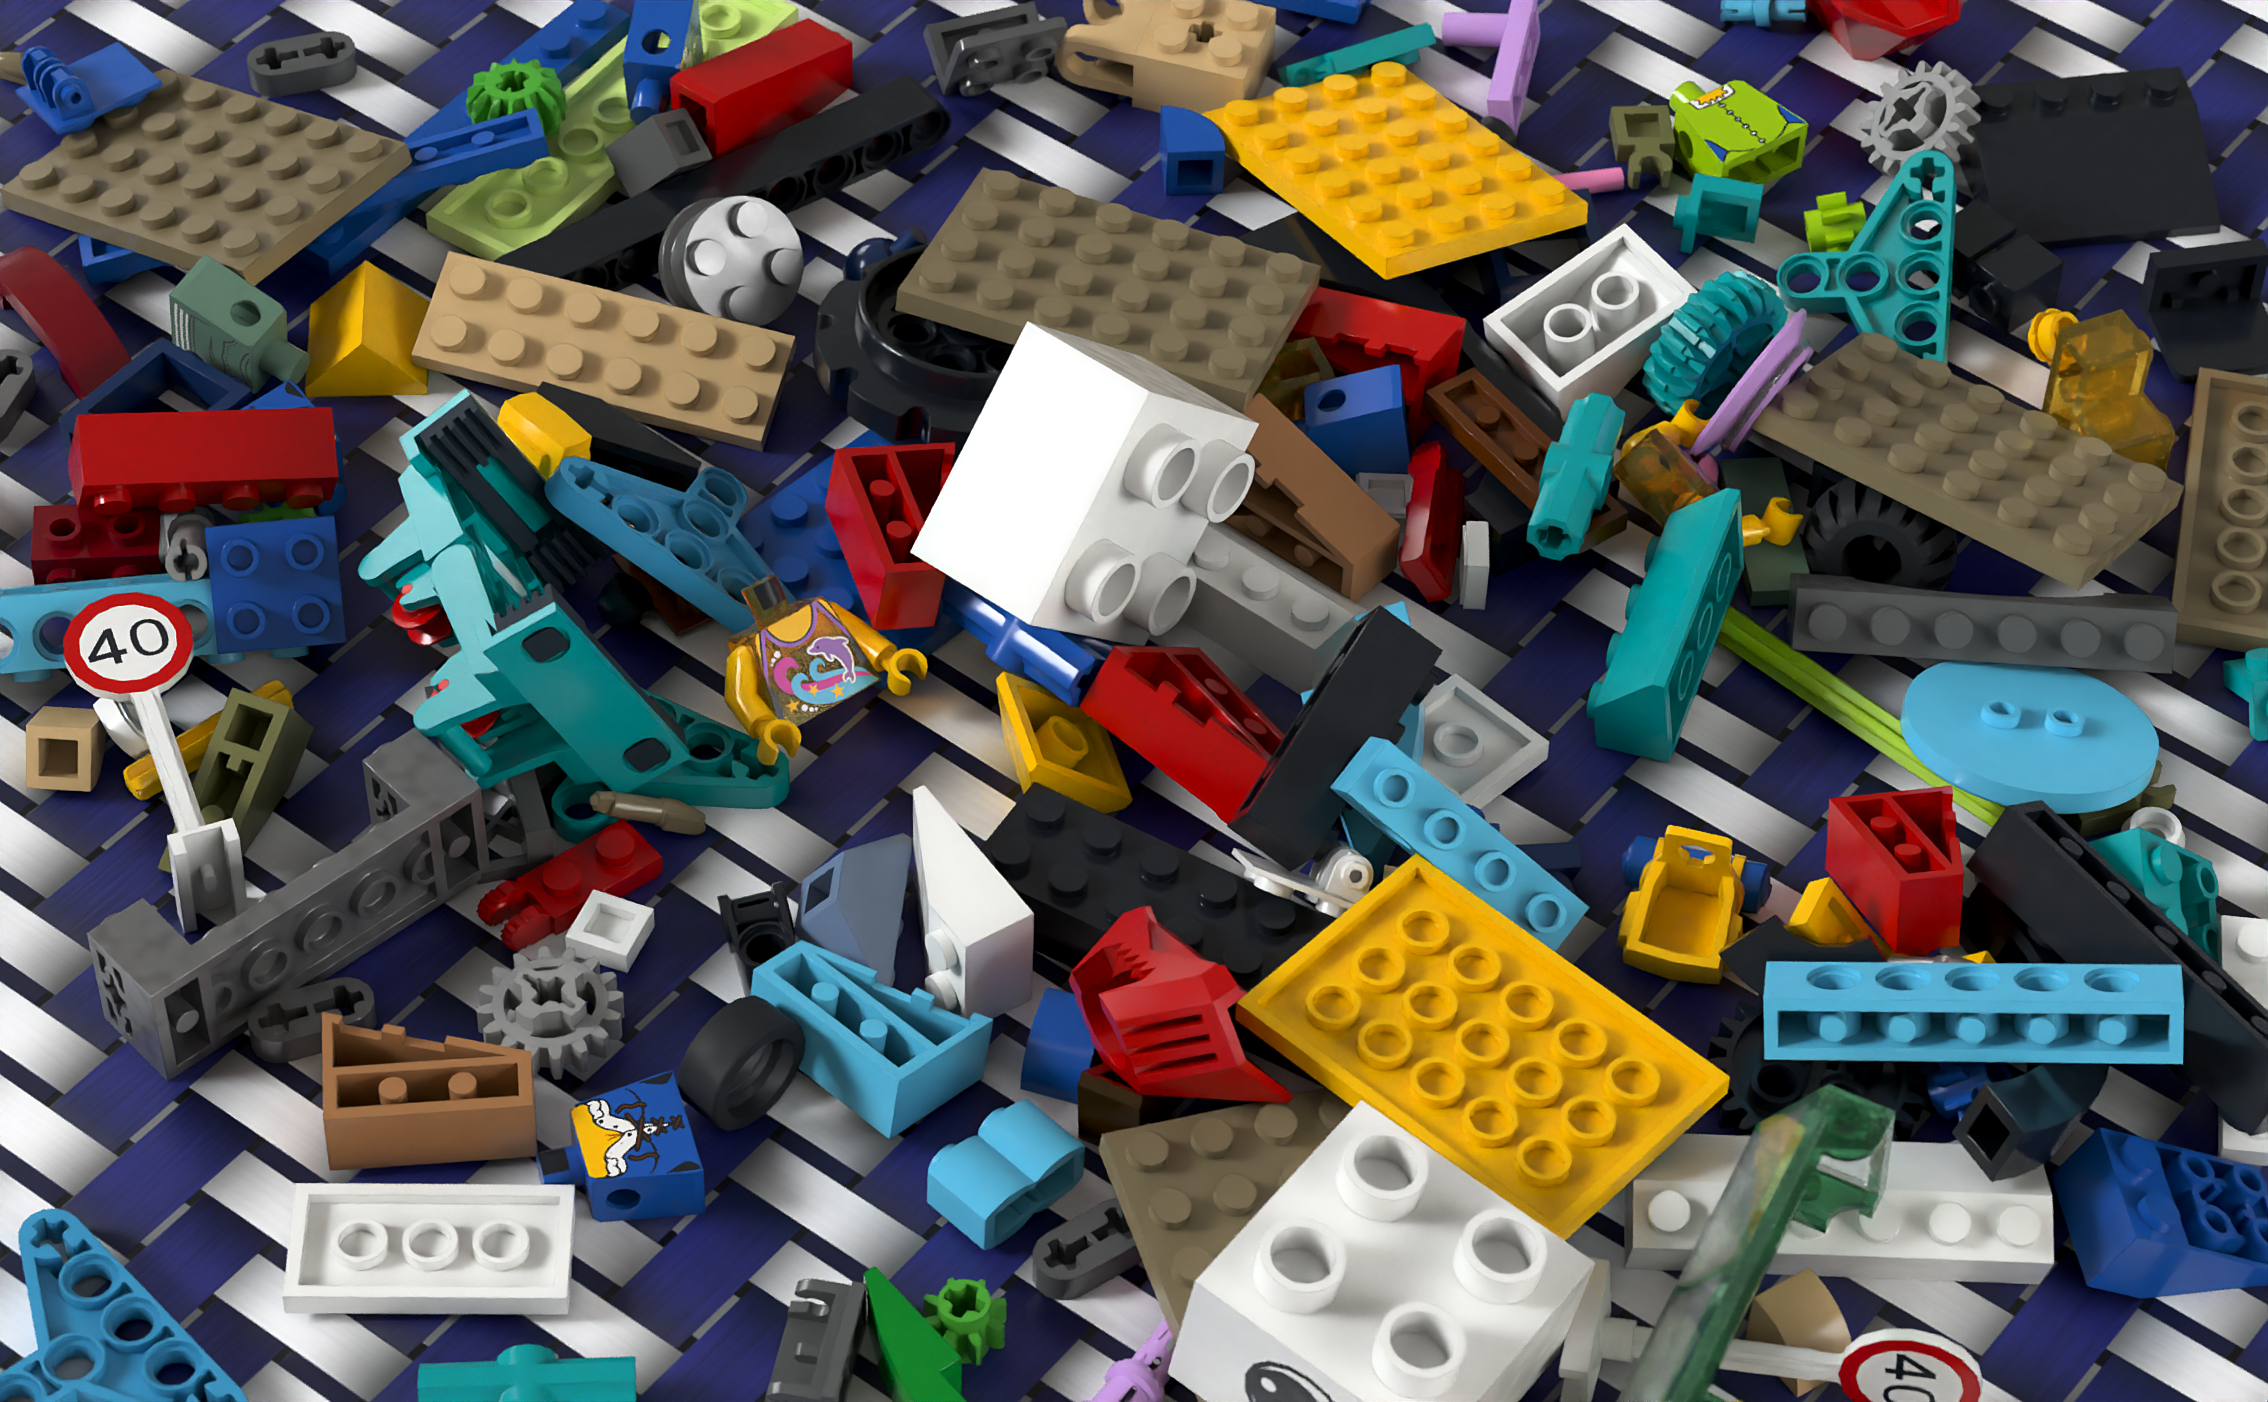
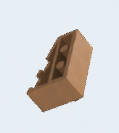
(1312, 509)
(422, 1099)

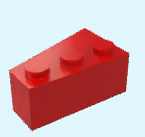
(877, 512)
(1900, 865)

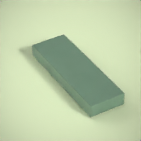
(1766, 564)

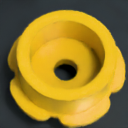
(2044, 332)

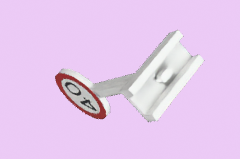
(133, 652)
(1873, 1368)

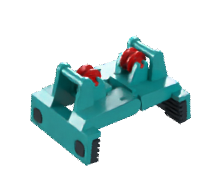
(526, 655)

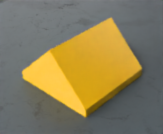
(365, 338)
(1059, 746)

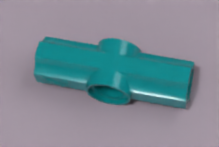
(1575, 476)
(530, 1375)

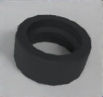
(741, 1063)

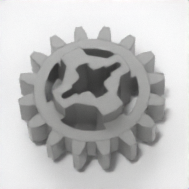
(1920, 115)
(552, 1010)

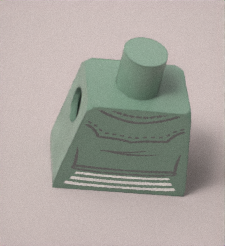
(233, 326)

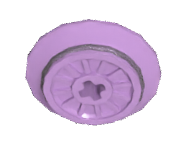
(1766, 377)

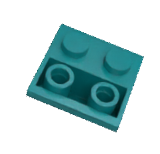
(2169, 877)

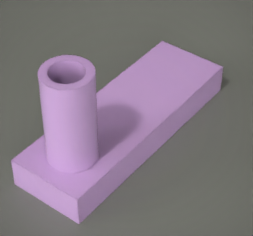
(1518, 40)

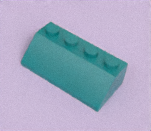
(1670, 629)

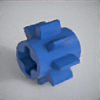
(1958, 1084)

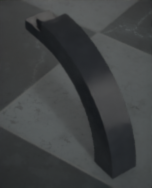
(2026, 1118)

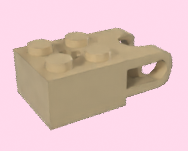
(1172, 51)

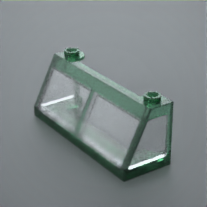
(1797, 1166)

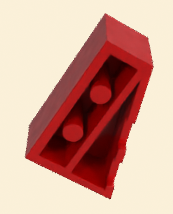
(1375, 333)
(1184, 721)

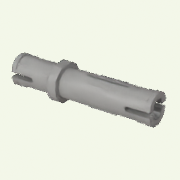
(188, 544)

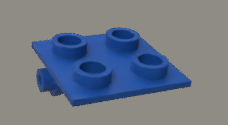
(80, 92)
(275, 584)

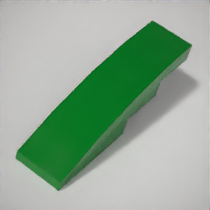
(908, 1350)

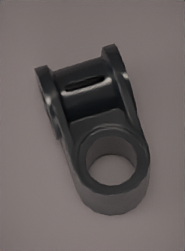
(756, 929)

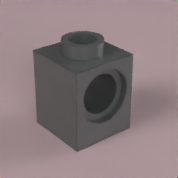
(657, 151)

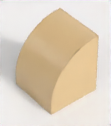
(64, 749)
(1799, 1315)

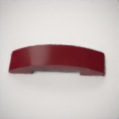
(61, 318)

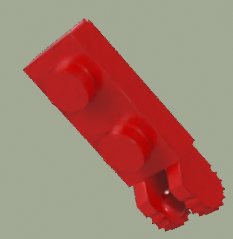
(1432, 522)
(556, 891)

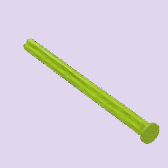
(1837, 702)

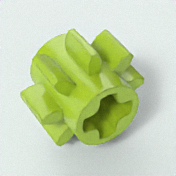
(1834, 223)

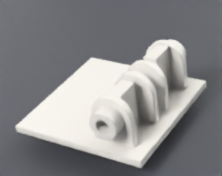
(1331, 884)

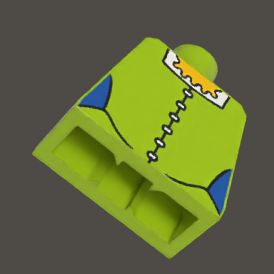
(1735, 133)

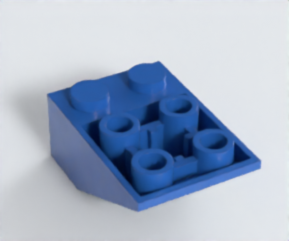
(2163, 1217)

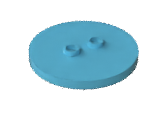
(2029, 735)

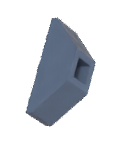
(858, 904)

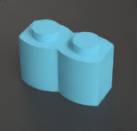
(1004, 1173)

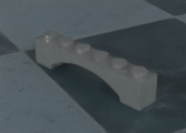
(1898, 621)

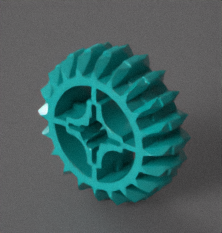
(1712, 342)

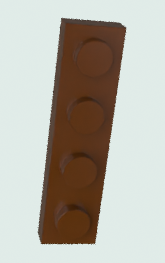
(1508, 444)

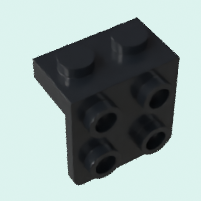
(2208, 308)

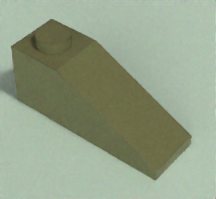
(248, 765)

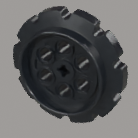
(898, 370)

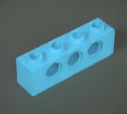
(1456, 840)

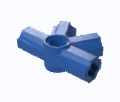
(1054, 658)

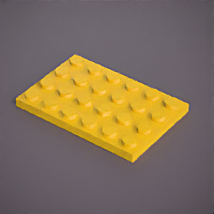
(1394, 170)
(1483, 1046)

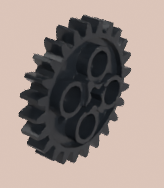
(1740, 1054)

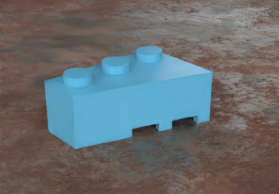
(871, 1044)

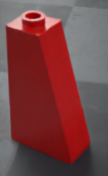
(764, 85)

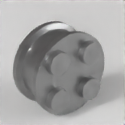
(732, 260)

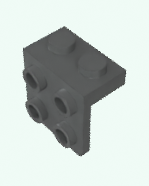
(993, 48)

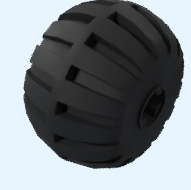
(1842, 531)

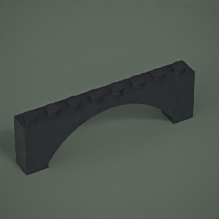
(1346, 273)

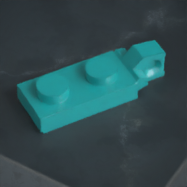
(1353, 60)

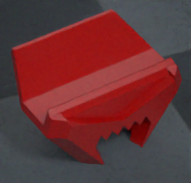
(1883, 26)
(1164, 1015)

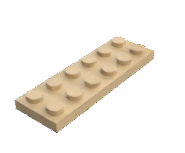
(629, 351)

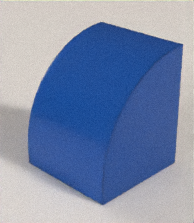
(1190, 153)
(1057, 1048)

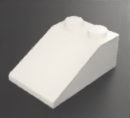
(1589, 320)
(969, 919)

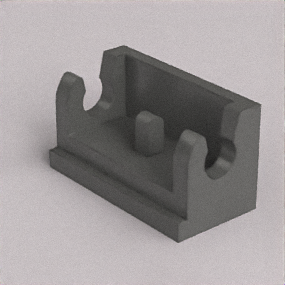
(820, 1343)

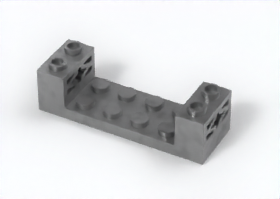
(192, 999)

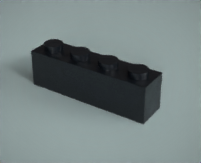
(1359, 696)

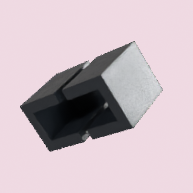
(2003, 284)

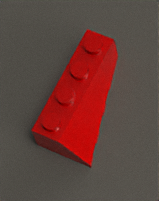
(203, 459)

